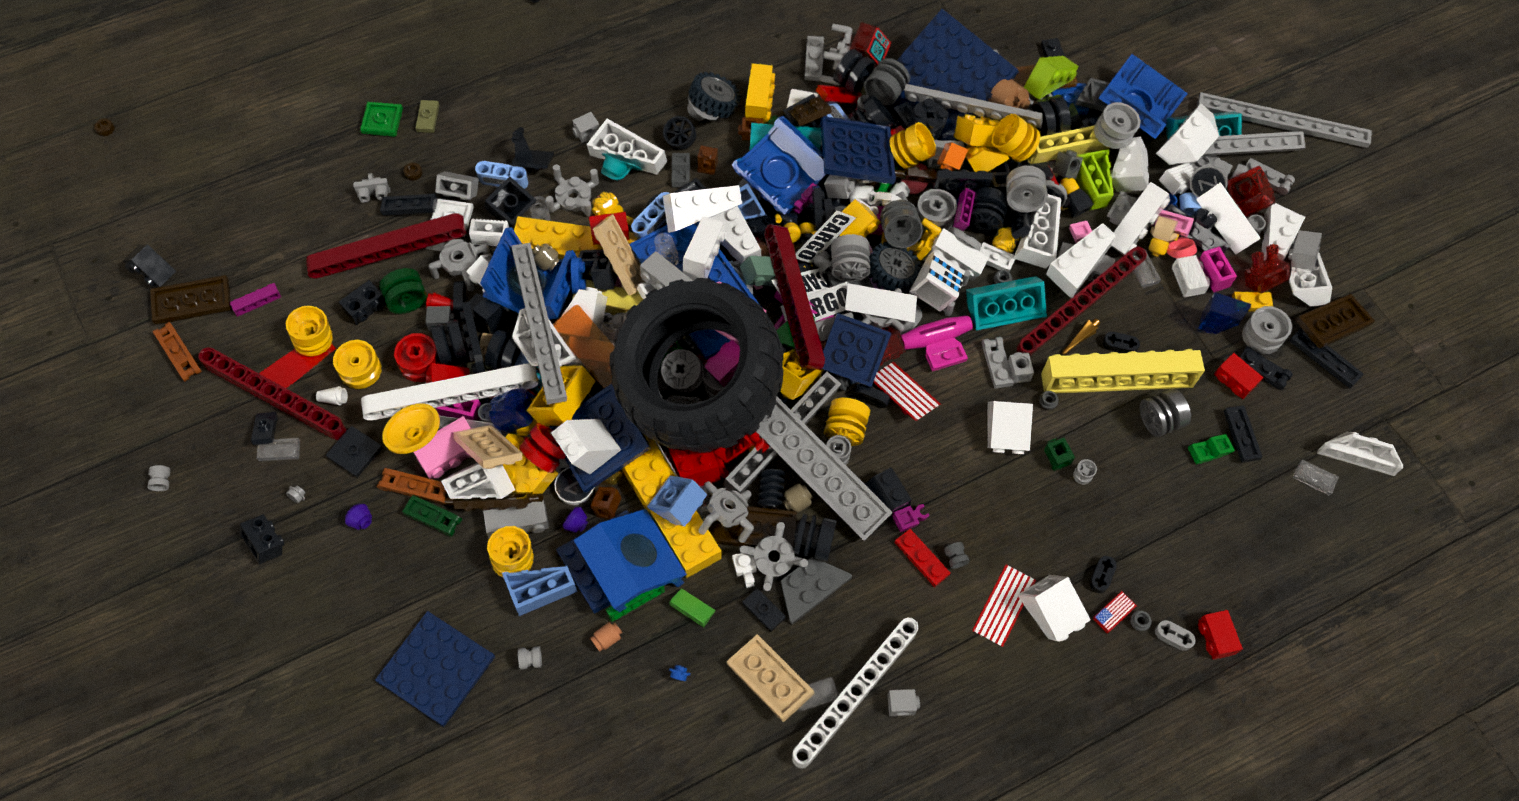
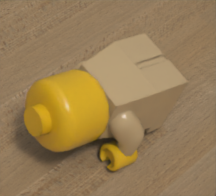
(1163, 234)

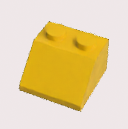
(984, 157)
(865, 220)

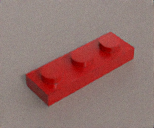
(837, 94)
(922, 558)

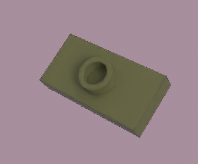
(427, 116)

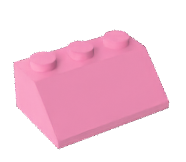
(443, 450)

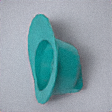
(615, 168)

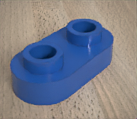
(577, 271)

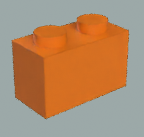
(952, 156)

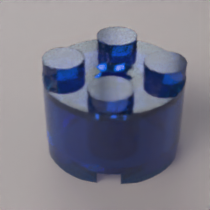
(510, 410)

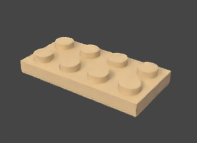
(619, 253)
(487, 446)
(770, 678)

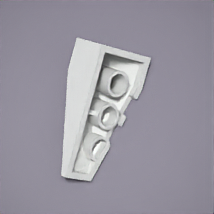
(1311, 285)

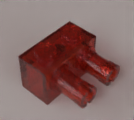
(1267, 273)

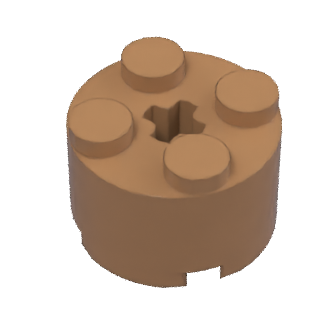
(1010, 94)

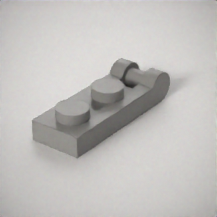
(1274, 177)
(997, 363)

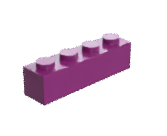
(964, 209)
(255, 299)

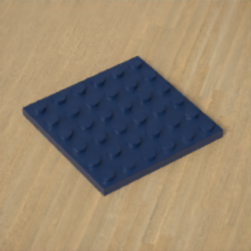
(954, 62)

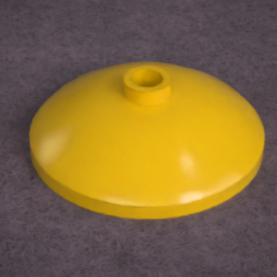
(411, 428)

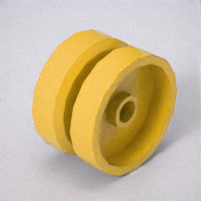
(357, 364)

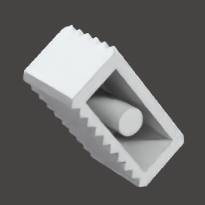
(1178, 178)
(486, 231)
(1190, 276)

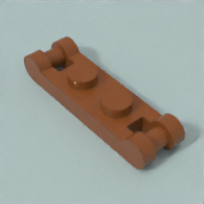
(177, 351)
(412, 485)

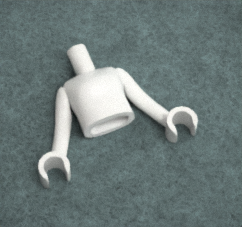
(862, 194)

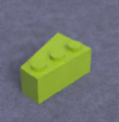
(1050, 75)
(1095, 178)

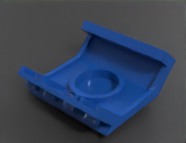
(1146, 92)
(782, 165)

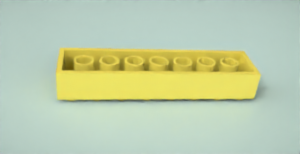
(1122, 371)

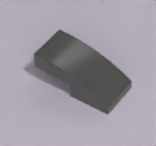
(680, 169)

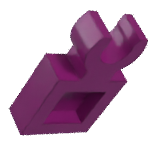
(804, 201)
(907, 518)

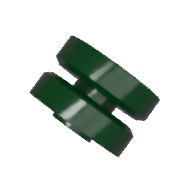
(403, 291)

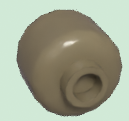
(545, 257)
(797, 498)

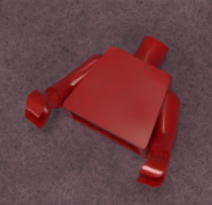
(725, 455)

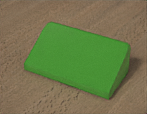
(692, 607)

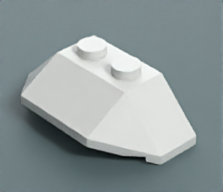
(1191, 138)
(523, 339)
(1363, 452)

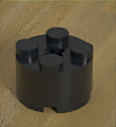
(931, 115)

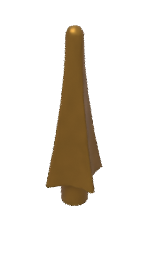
(1087, 331)

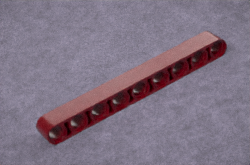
(385, 245)
(1087, 296)
(794, 297)
(267, 386)

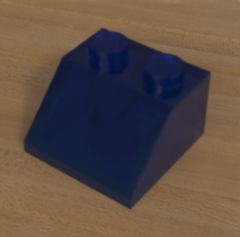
(1222, 313)

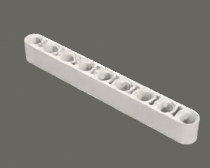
(450, 391)
(851, 700)

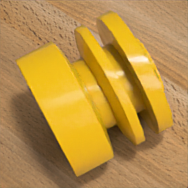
(1015, 137)
(912, 145)
(309, 330)
(847, 419)
(508, 542)

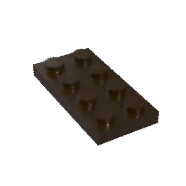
(190, 299)
(1335, 321)
(764, 524)

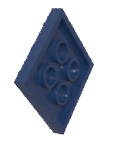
(855, 349)

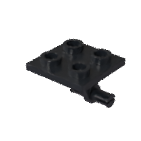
(529, 158)

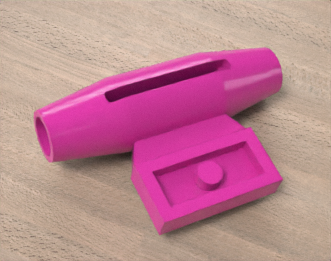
(940, 341)

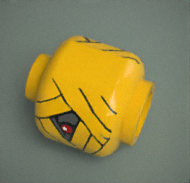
(603, 202)
(1005, 240)

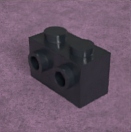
(261, 539)

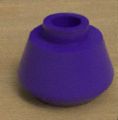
(358, 517)
(575, 520)

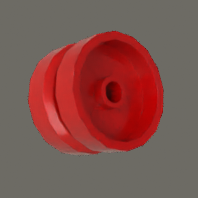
(414, 356)
(542, 448)

